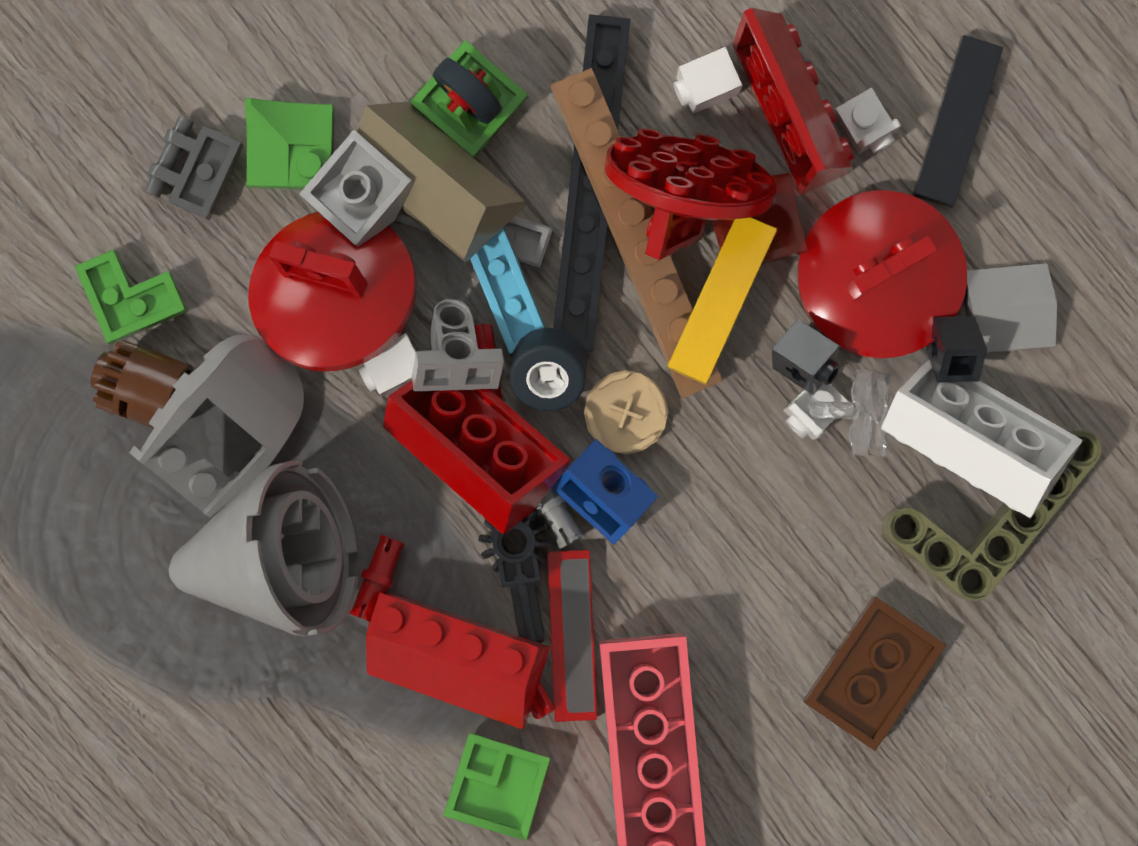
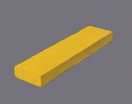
(722, 299)

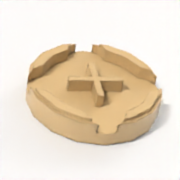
(626, 412)

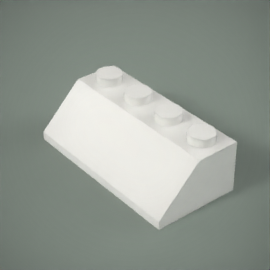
(982, 437)

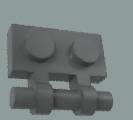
(204, 173)

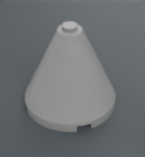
(276, 553)

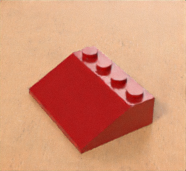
(790, 99)

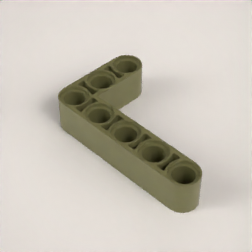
(1002, 524)

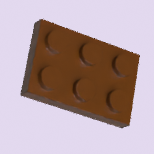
(874, 673)

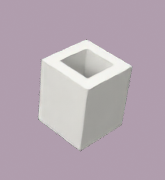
(707, 81)
(391, 367)

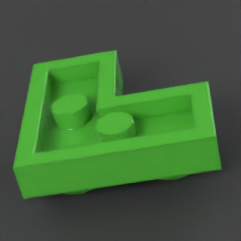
(124, 308)

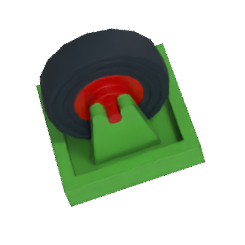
(469, 99)

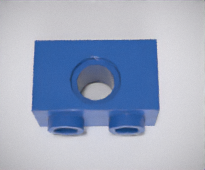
(585, 491)

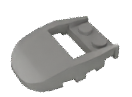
(253, 390)

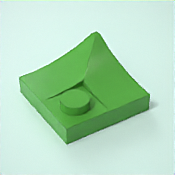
(286, 142)
(497, 786)

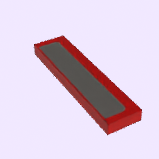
(572, 635)

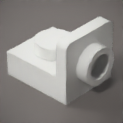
(867, 122)
(799, 411)

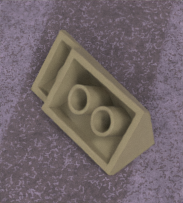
(451, 190)

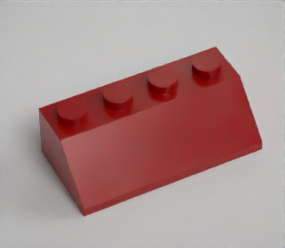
(477, 449)
(454, 659)

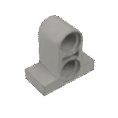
(454, 354)

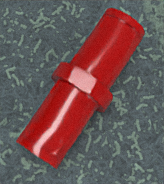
(377, 576)

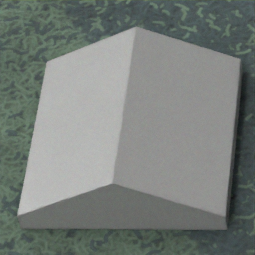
(358, 190)
(1013, 307)

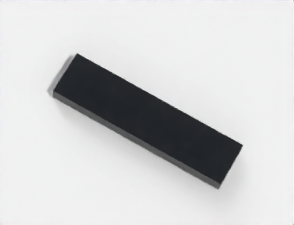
(957, 121)

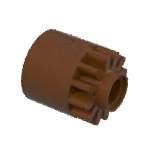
(135, 381)

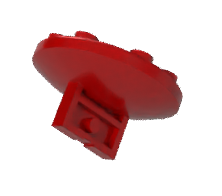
(687, 184)
(881, 273)
(327, 299)

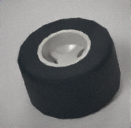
(557, 382)

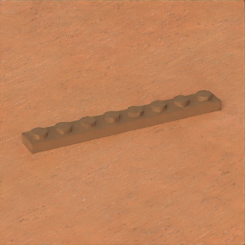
(628, 218)

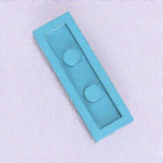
(507, 289)

